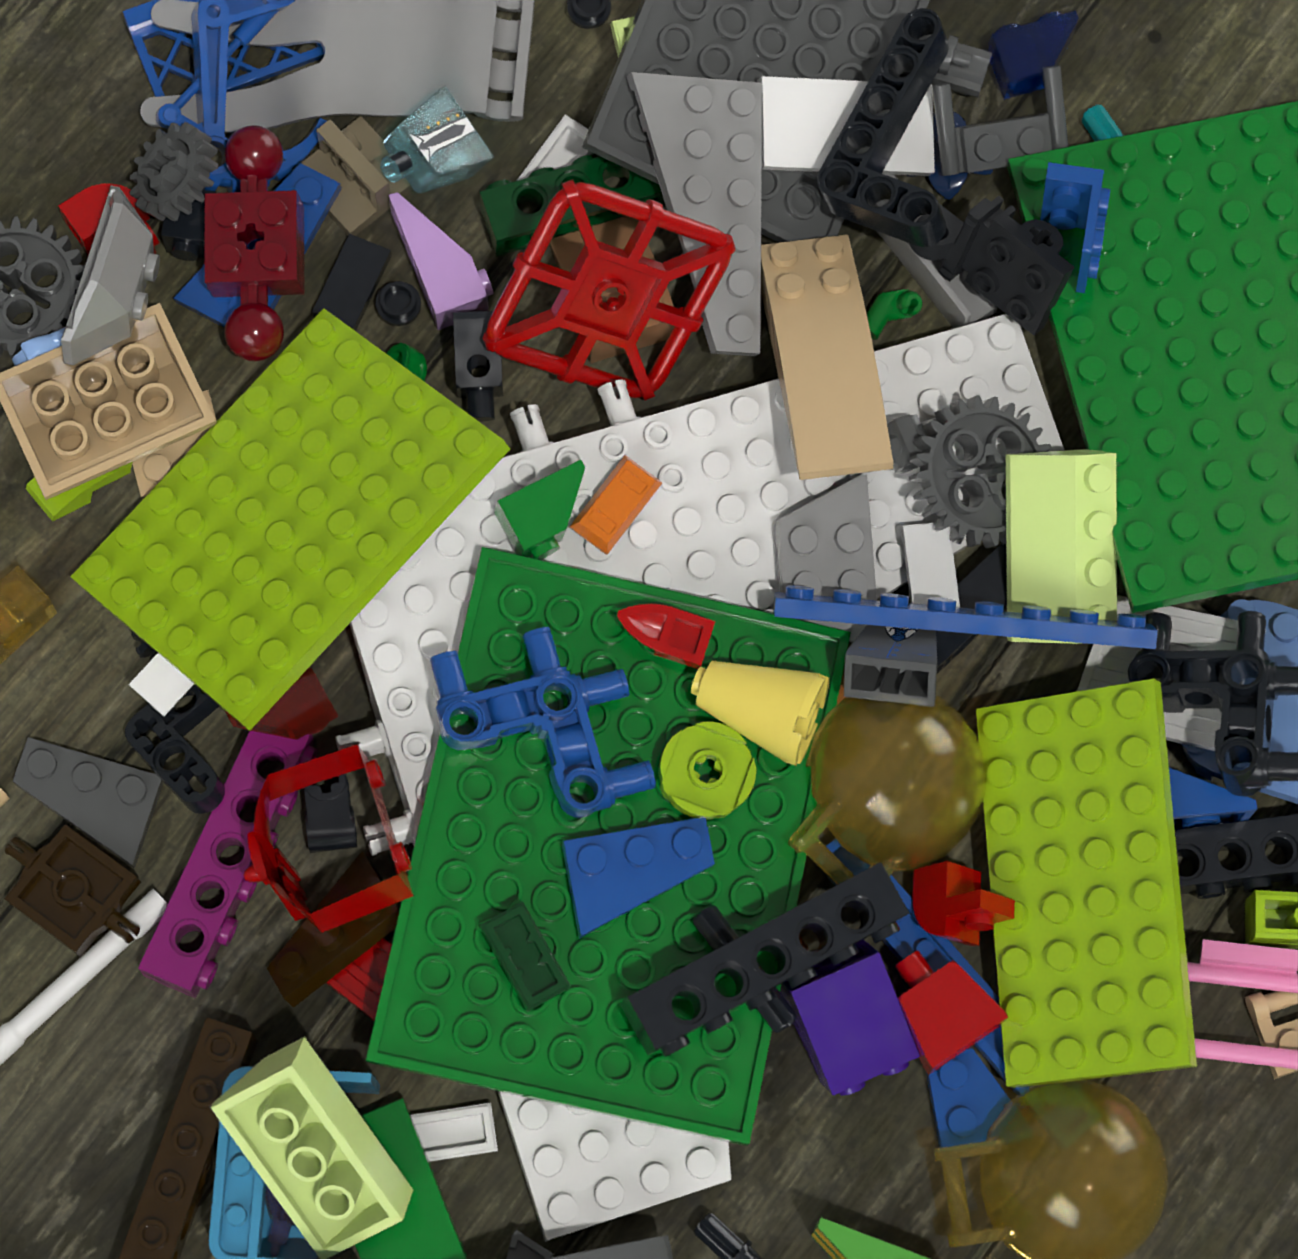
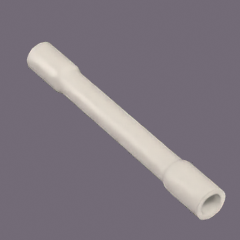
(13, 1034)

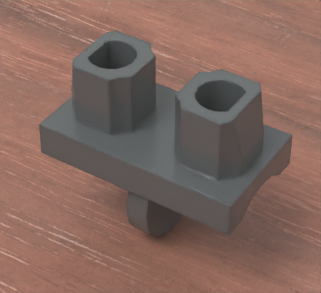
(962, 67)

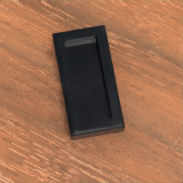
(353, 280)

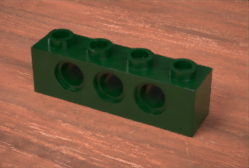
(513, 229)

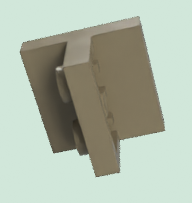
(354, 161)

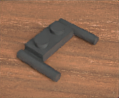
(994, 142)

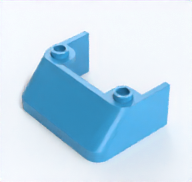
(239, 1208)

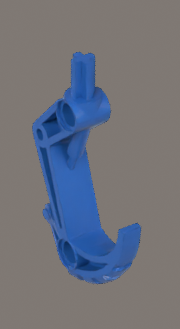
(211, 53)

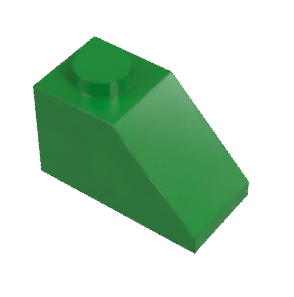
(540, 512)

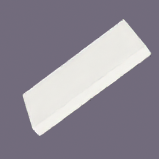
(808, 115)

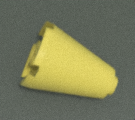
(764, 704)

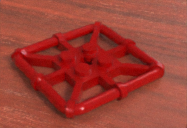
(597, 269)

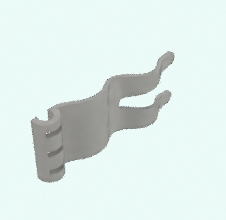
(376, 60)

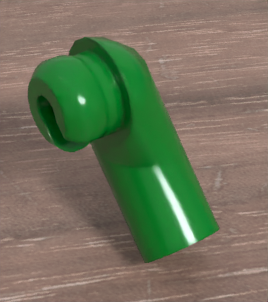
(892, 307)

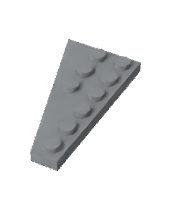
(711, 171)

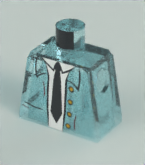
(434, 146)

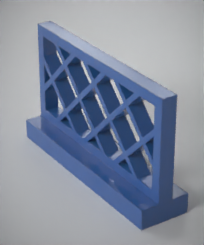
(142, 27)

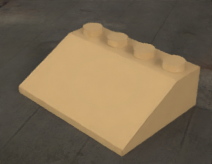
(105, 408)

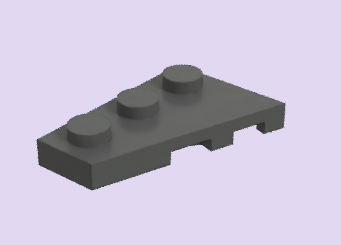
(94, 794)

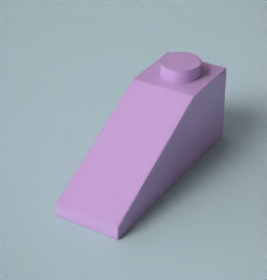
(440, 264)

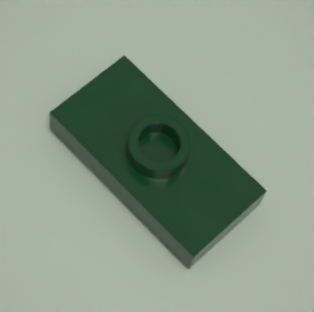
(525, 956)

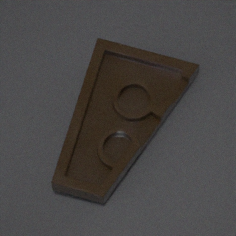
(317, 956)

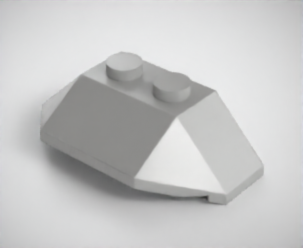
(112, 282)

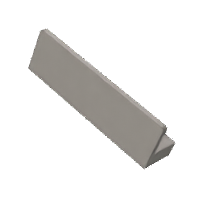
(954, 299)

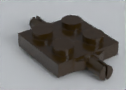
(72, 890)

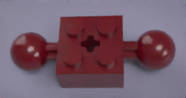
(275, 264)

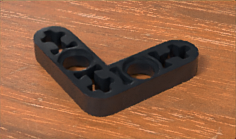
(171, 731)

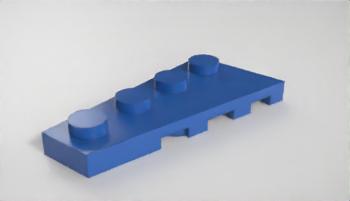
(317, 196)

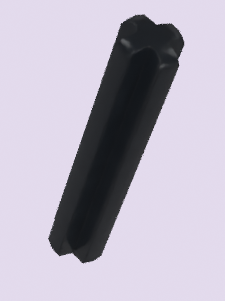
(719, 933)

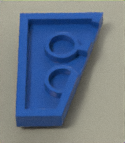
(629, 867)

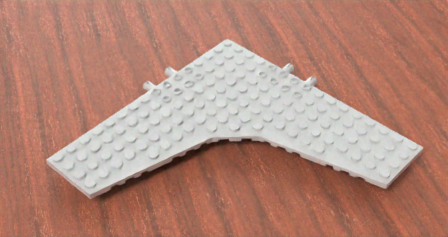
(702, 534)

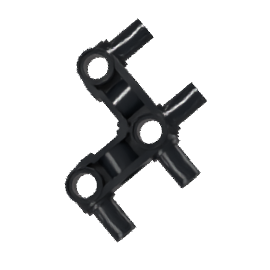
(1213, 681)

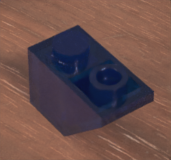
(1024, 50)

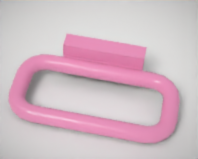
(1250, 968)

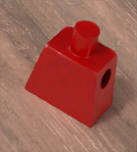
(945, 1010)

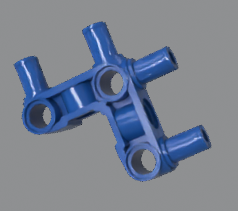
(521, 708)

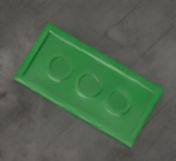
(427, 1224)

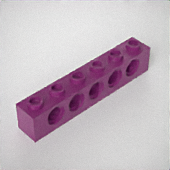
(224, 828)

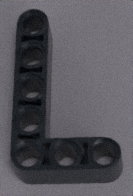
(883, 134)

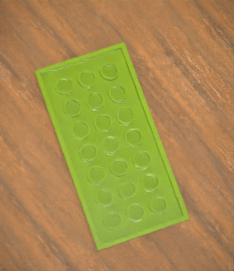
(1091, 859)

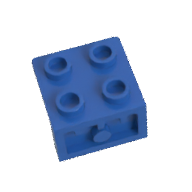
(1077, 201)

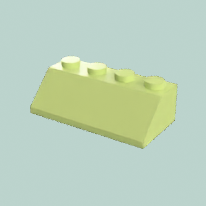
(1061, 533)
(314, 1150)

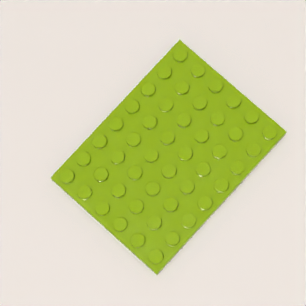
(289, 516)

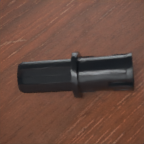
(723, 1240)

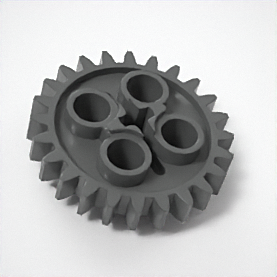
(37, 256)
(976, 430)

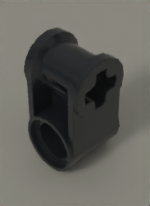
(330, 817)

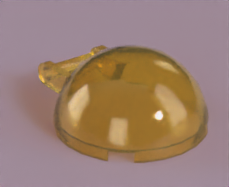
(892, 785)
(1063, 1175)

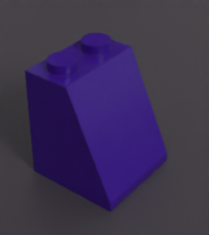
(851, 1022)

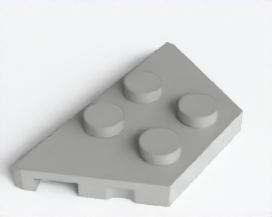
(830, 547)

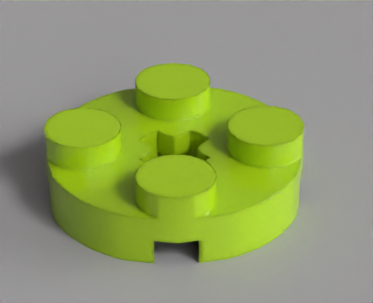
(682, 784)

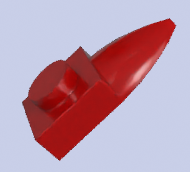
(669, 631)

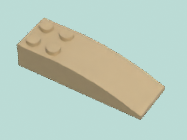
(824, 357)

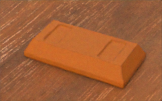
(615, 505)

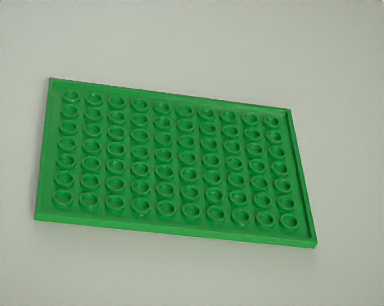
(1189, 348)
(497, 838)

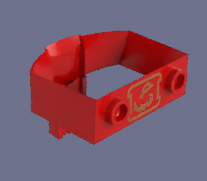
(274, 869)

